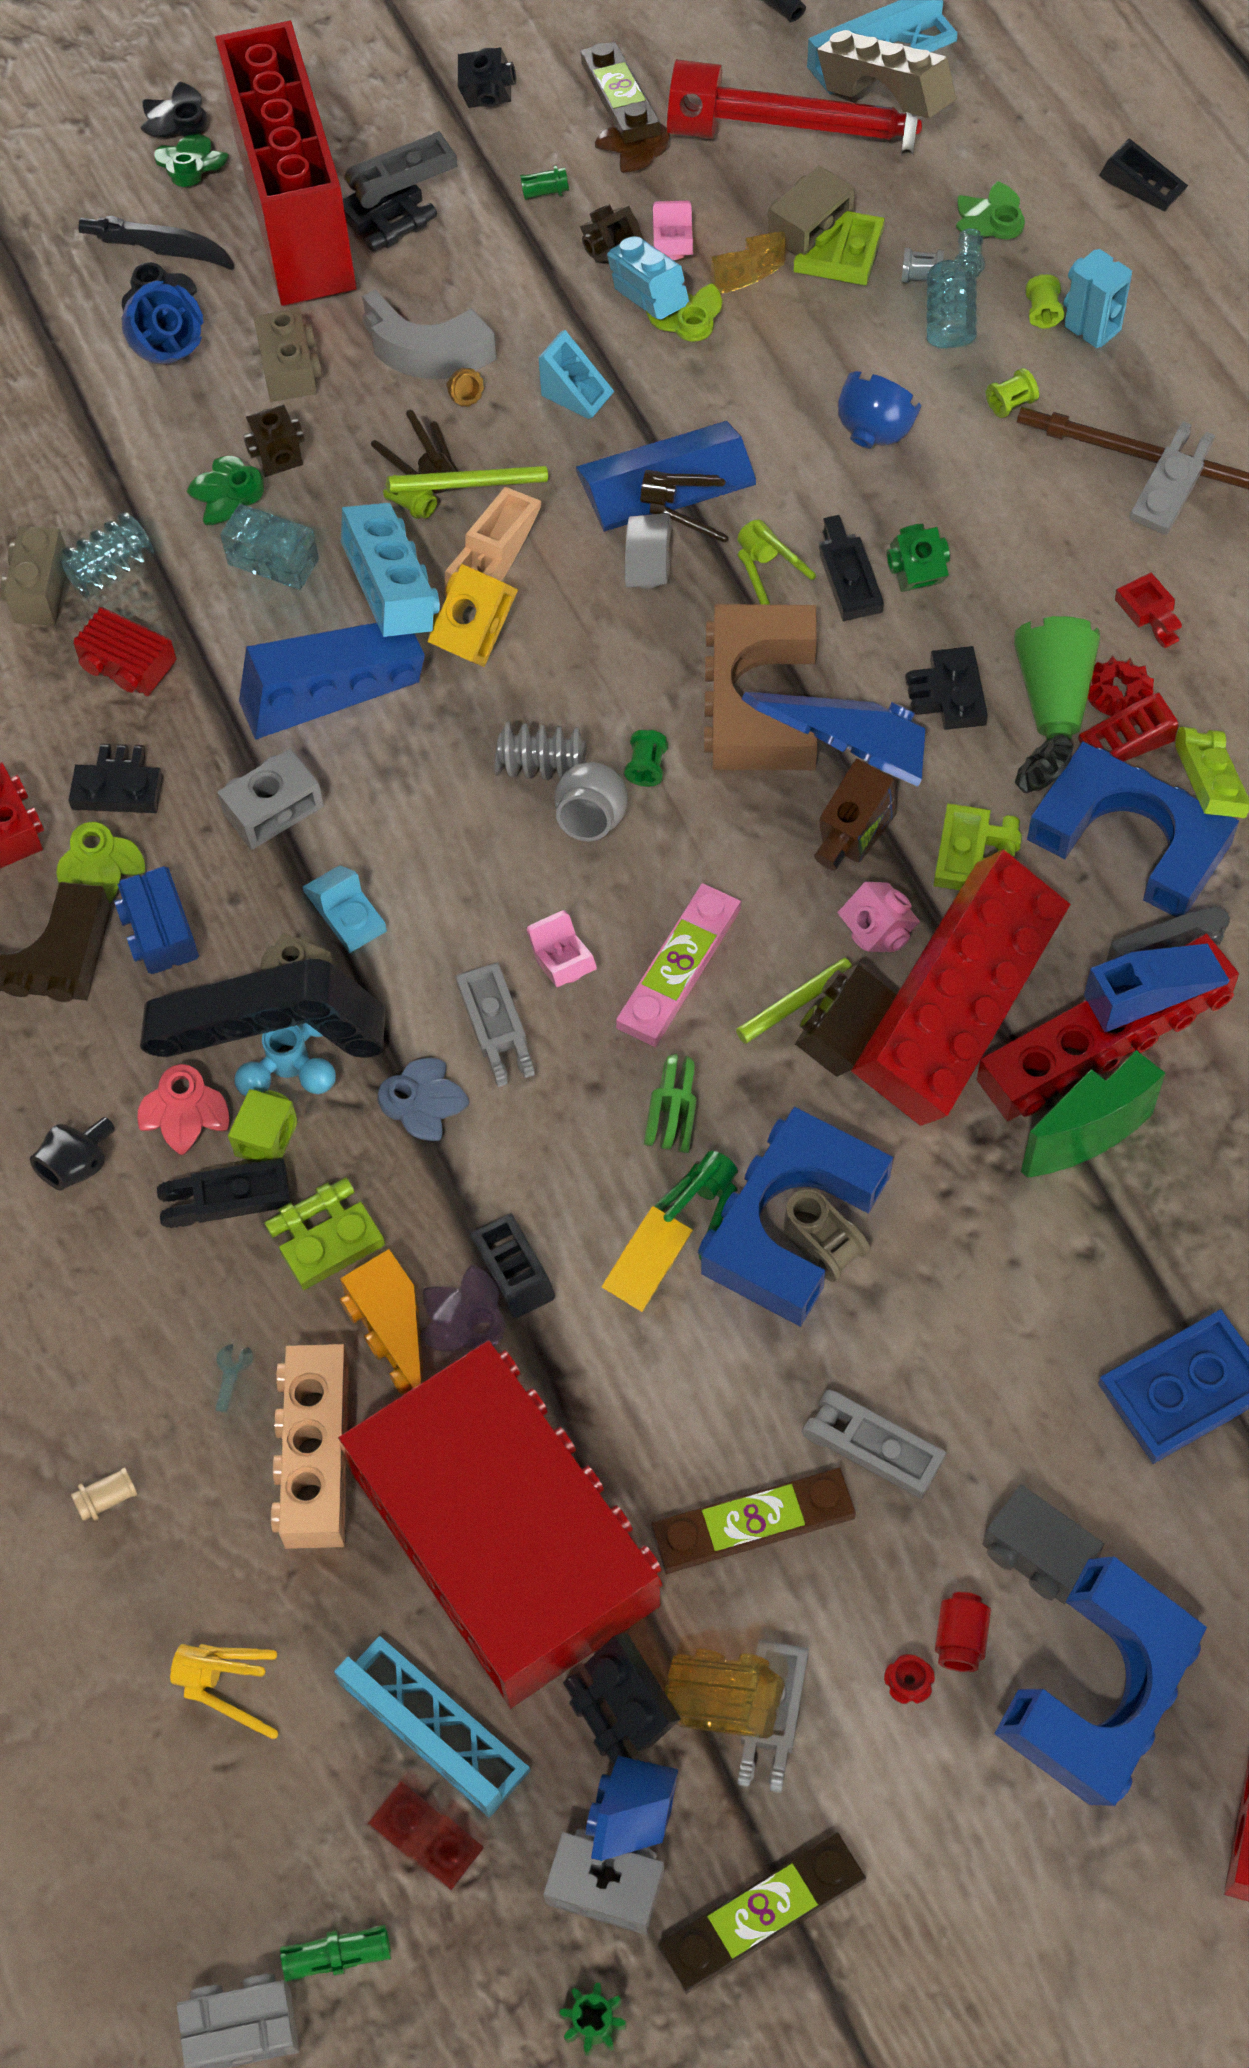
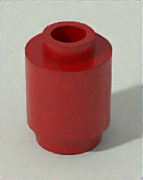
(962, 1632)

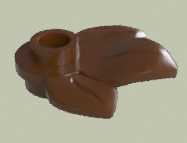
(633, 154)

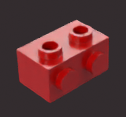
(17, 825)

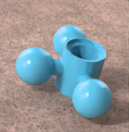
(314, 1074)

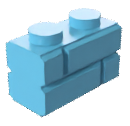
(648, 277)
(1097, 297)

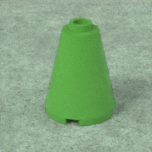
(1057, 671)

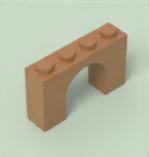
(742, 640)

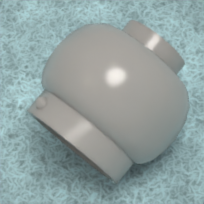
(590, 801)

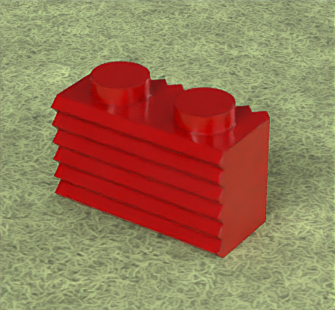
(124, 652)

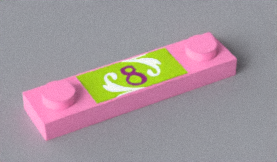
(678, 965)

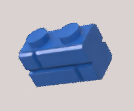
(157, 919)

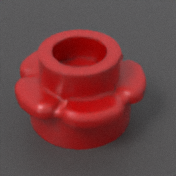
(909, 1666)

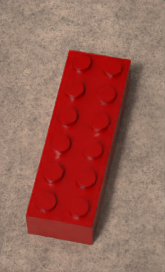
(961, 988)

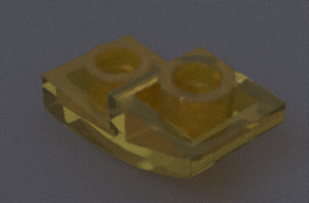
(742, 268)

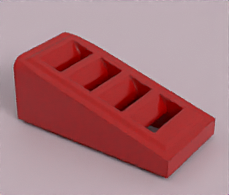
(1152, 717)

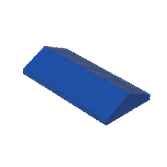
(616, 481)

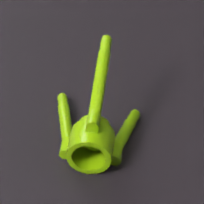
(762, 545)

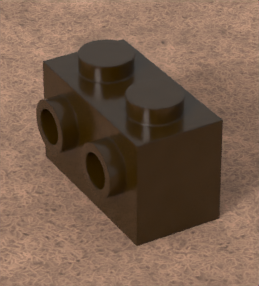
(845, 1019)

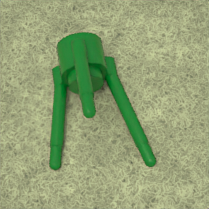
(707, 1179)

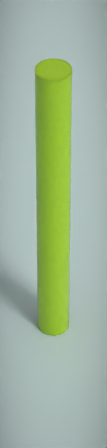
(466, 479)

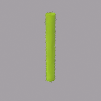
(789, 1003)

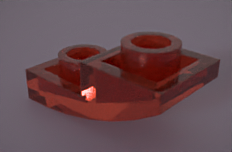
(425, 1835)

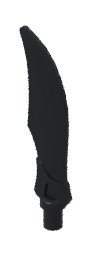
(156, 238)

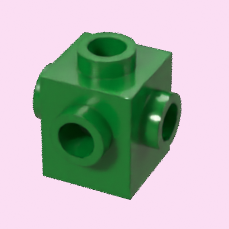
(918, 557)

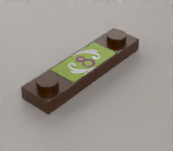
(753, 1520)

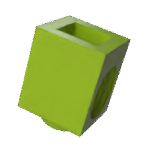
(263, 1126)

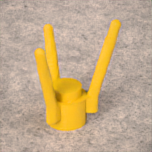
(201, 1668)

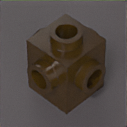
(607, 230)
(274, 440)

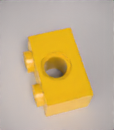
(492, 603)

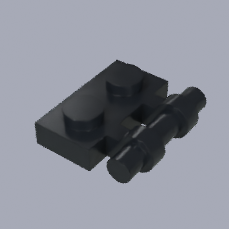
(377, 217)
(631, 1693)

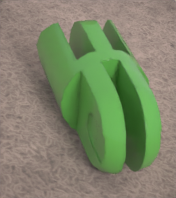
(673, 1103)

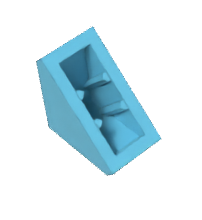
(571, 377)

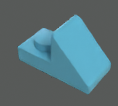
(345, 907)

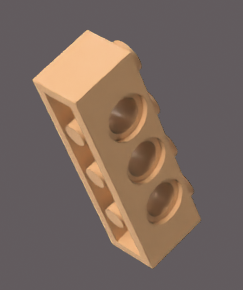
(321, 1519)

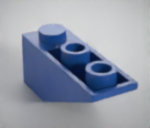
(1150, 982)

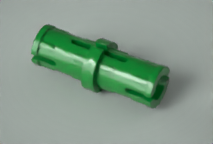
(335, 1953)

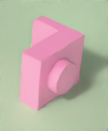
(673, 228)
(559, 949)

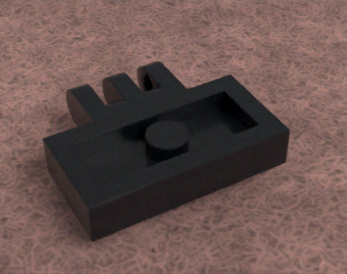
(949, 689)
(116, 783)

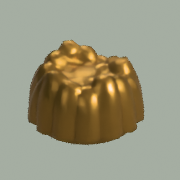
(465, 386)

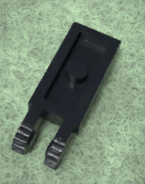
(226, 1193)

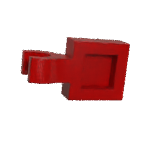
(1150, 602)

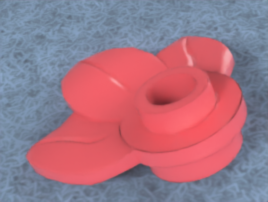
(185, 1113)

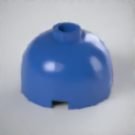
(162, 323)
(876, 410)

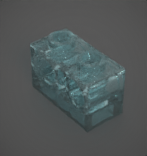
(269, 546)

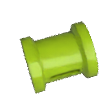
(1043, 294)
(1012, 392)

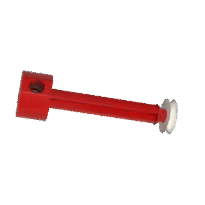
(774, 109)

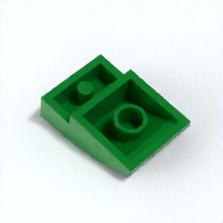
(1093, 1117)

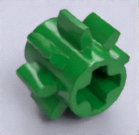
(597, 2004)

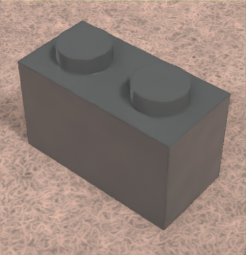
(1040, 1544)

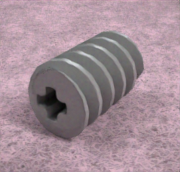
(538, 751)

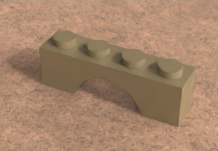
(914, 76)

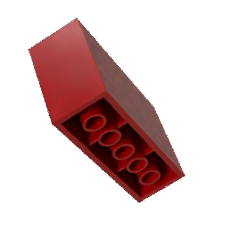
(286, 162)
(503, 1521)

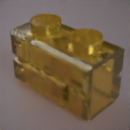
(724, 1693)

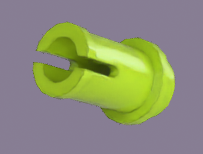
(419, 503)

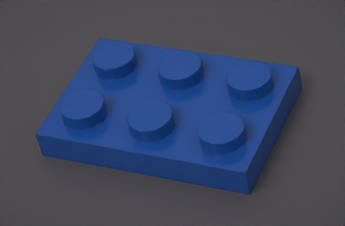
(1182, 1386)

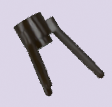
(429, 462)
(661, 488)

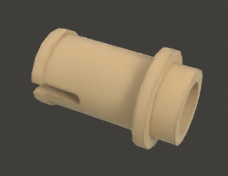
(103, 1494)

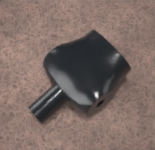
(71, 1155)

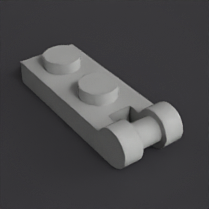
(875, 1443)

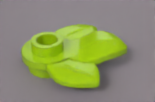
(695, 319)
(102, 863)

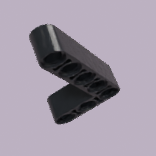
(266, 1002)

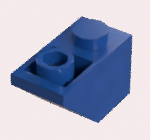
(631, 1808)

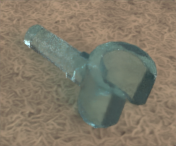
(230, 1373)

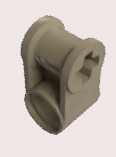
(828, 1241)

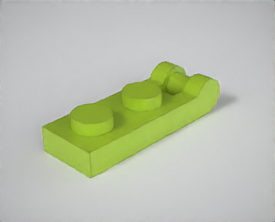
(1212, 772)

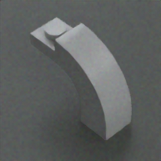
(427, 349)

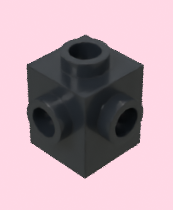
(485, 77)

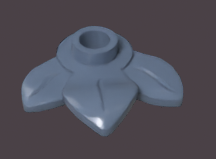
(427, 1101)

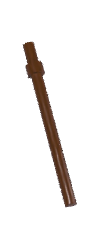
(1059, 425)

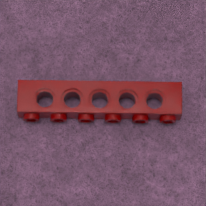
(1018, 1093)

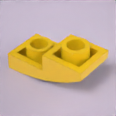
(647, 1259)

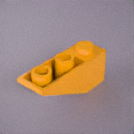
(390, 1311)

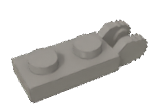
(1171, 482)
(494, 1019)
(789, 1664)

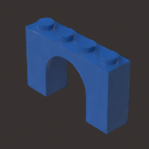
(1103, 784)
(799, 1155)
(1156, 1647)

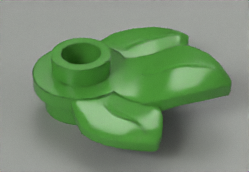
(993, 216)

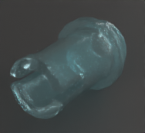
(971, 251)

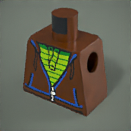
(856, 815)

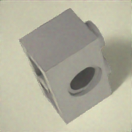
(259, 818)

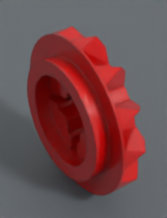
(1107, 697)

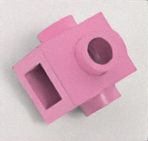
(879, 917)

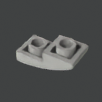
(647, 550)

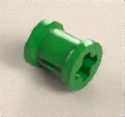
(646, 758)

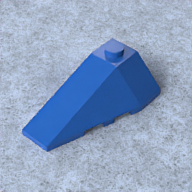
(872, 732)

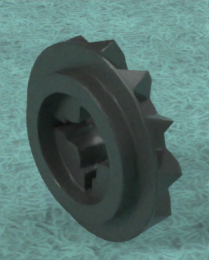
(1045, 764)

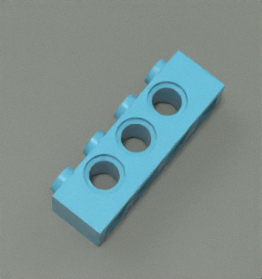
(388, 569)

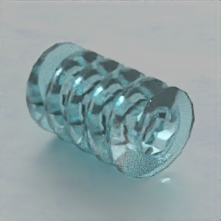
(951, 305)
(104, 552)

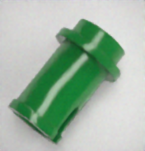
(545, 183)

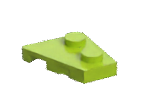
(844, 250)

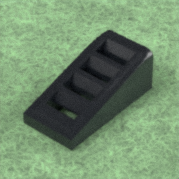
(1124, 169)
(525, 1290)

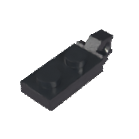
(849, 572)

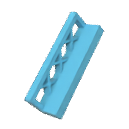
(892, 23)
(420, 1738)

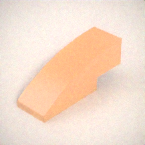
(497, 535)

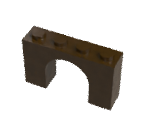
(66, 953)

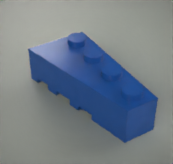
(322, 674)

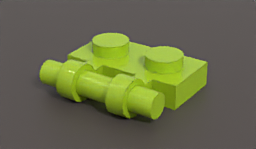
(965, 839)
(330, 1245)

